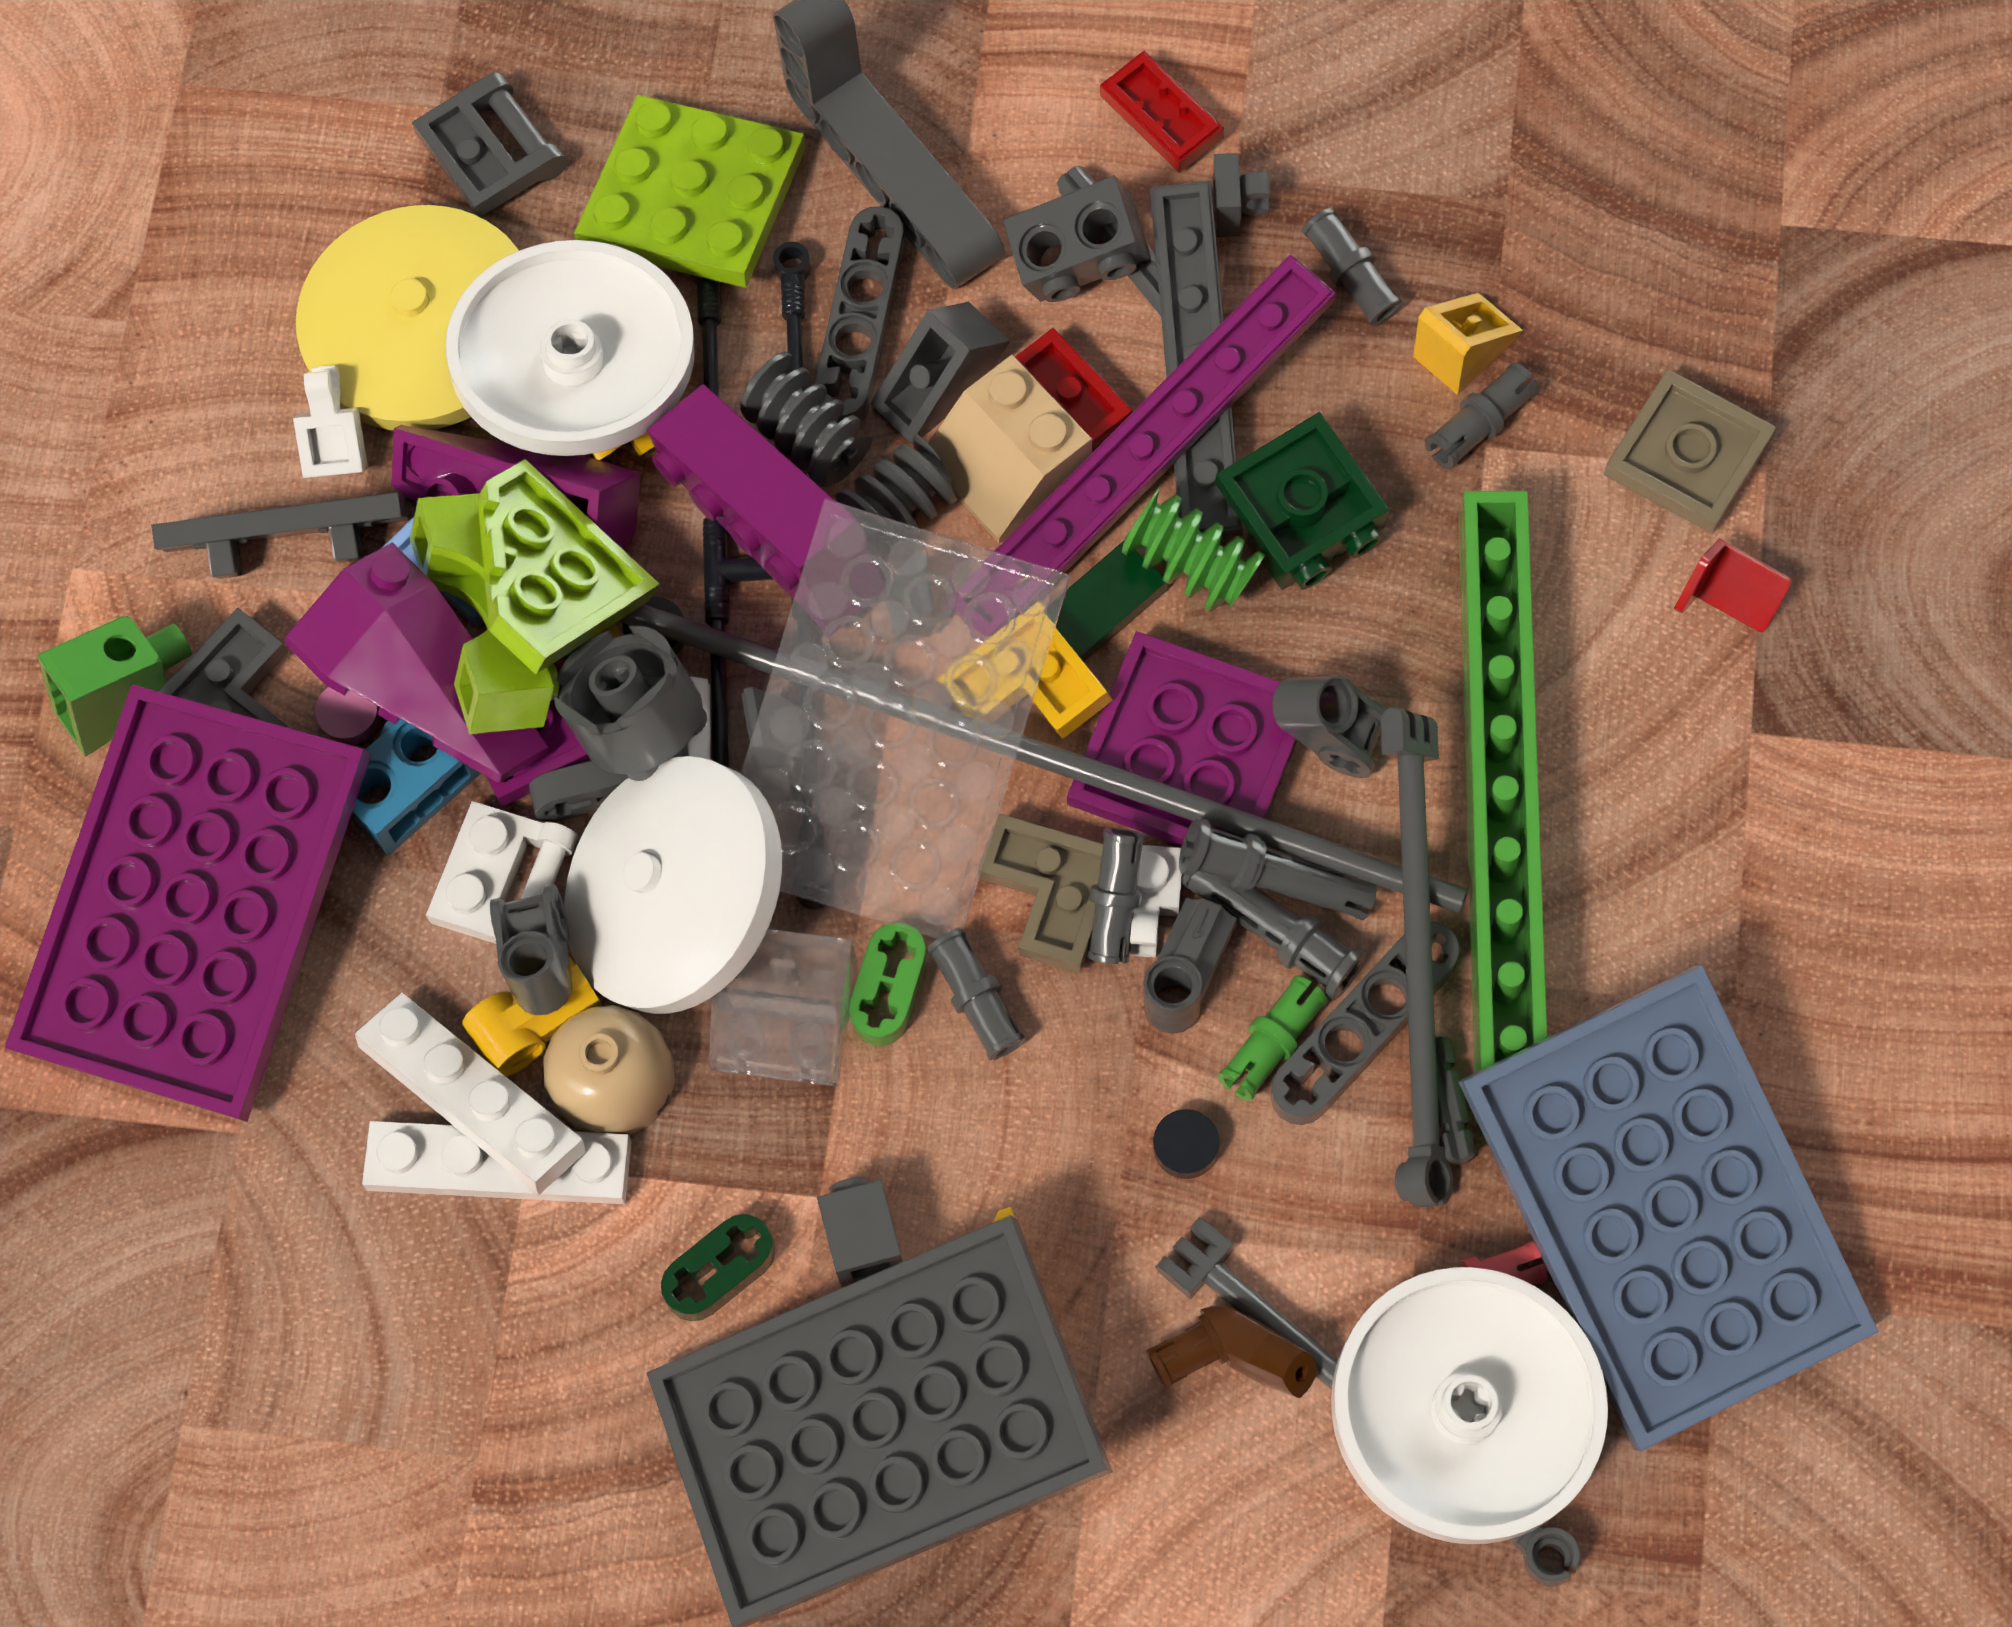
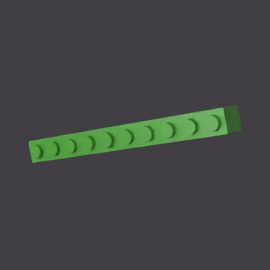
(1501, 776)

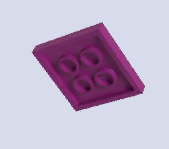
(1189, 728)

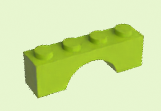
(490, 681)

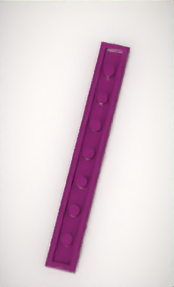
(1171, 418)

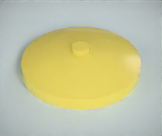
(384, 309)

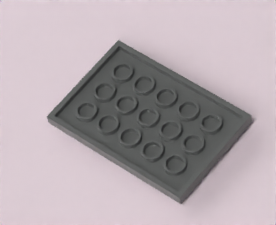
(877, 1422)

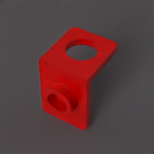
(1736, 586)

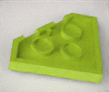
(550, 569)

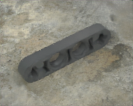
(864, 317)
(1358, 1017)

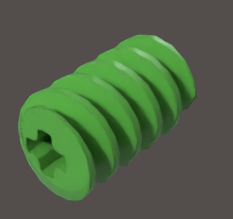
(1191, 551)

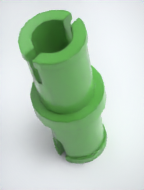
(1272, 1038)

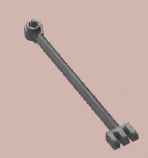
(1426, 1174)
(1209, 1269)

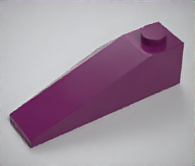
(453, 464)
(400, 647)

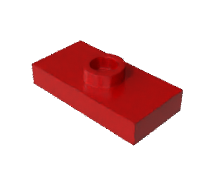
(1161, 111)

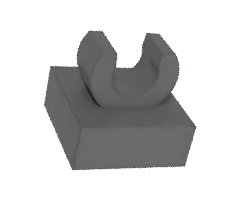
(1237, 194)

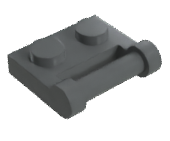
(474, 155)

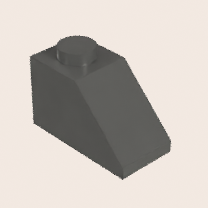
(937, 365)

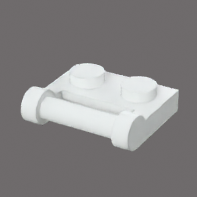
(487, 863)

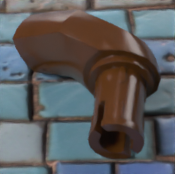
(1241, 1343)

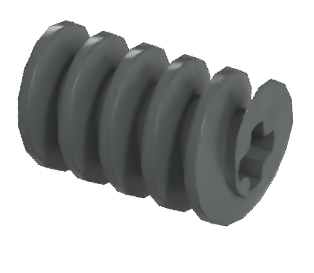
(800, 424)
(902, 485)

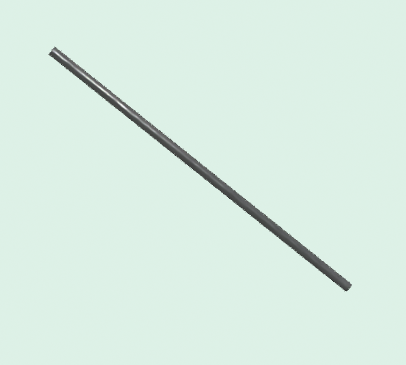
(1100, 775)

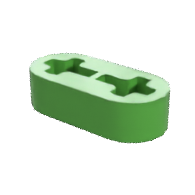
(874, 979)

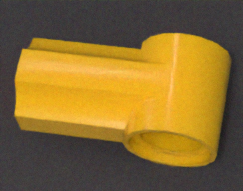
(515, 1038)

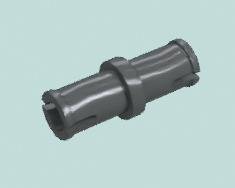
(1352, 267)
(1481, 415)
(1116, 895)
(976, 994)

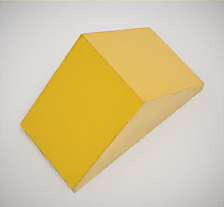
(1462, 339)

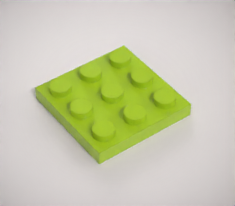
(692, 189)

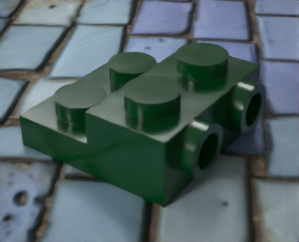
(1304, 503)

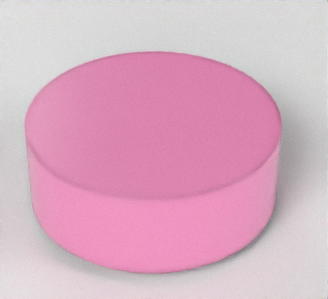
(347, 717)

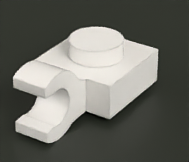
(327, 436)
(1161, 889)

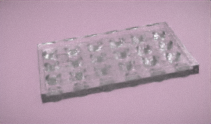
(898, 715)

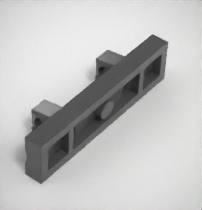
(225, 532)

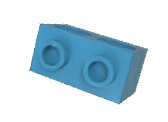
(416, 787)

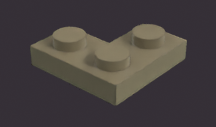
(1060, 875)

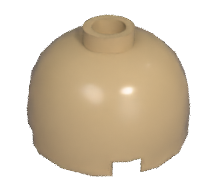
(608, 1071)

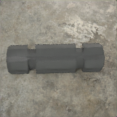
(1452, 1107)

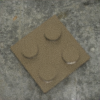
(1690, 451)

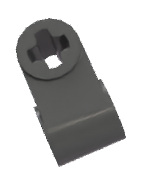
(1330, 721)
(534, 949)

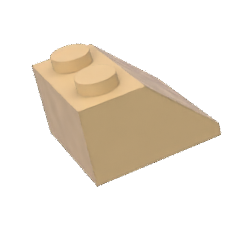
(1008, 447)

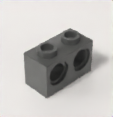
(1074, 225)

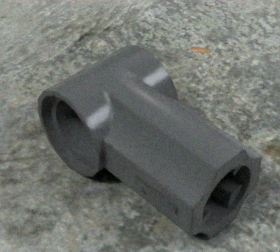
(1187, 963)

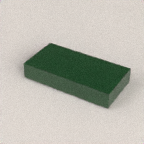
(1107, 600)

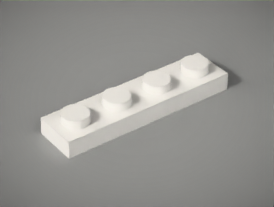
(470, 1093)
(449, 1163)

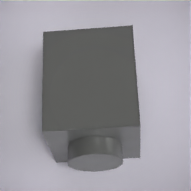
(859, 1229)

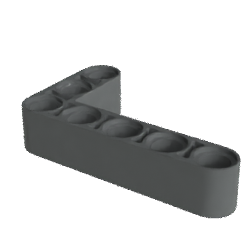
(888, 159)

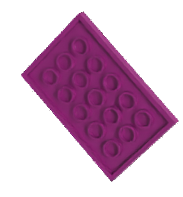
(189, 902)

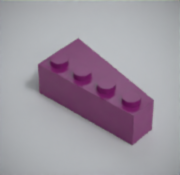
(740, 482)

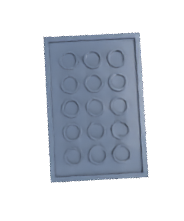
(1668, 1207)

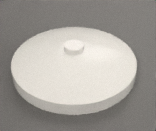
(570, 347)
(673, 886)
(1469, 1405)

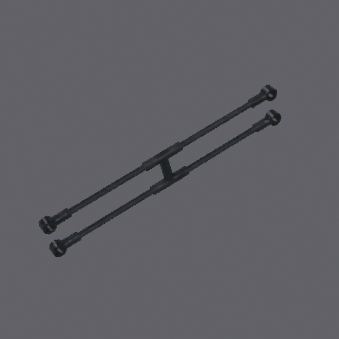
(718, 568)

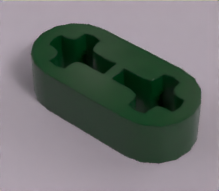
(708, 1255)

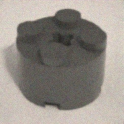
(629, 701)

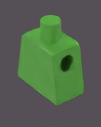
(95, 671)

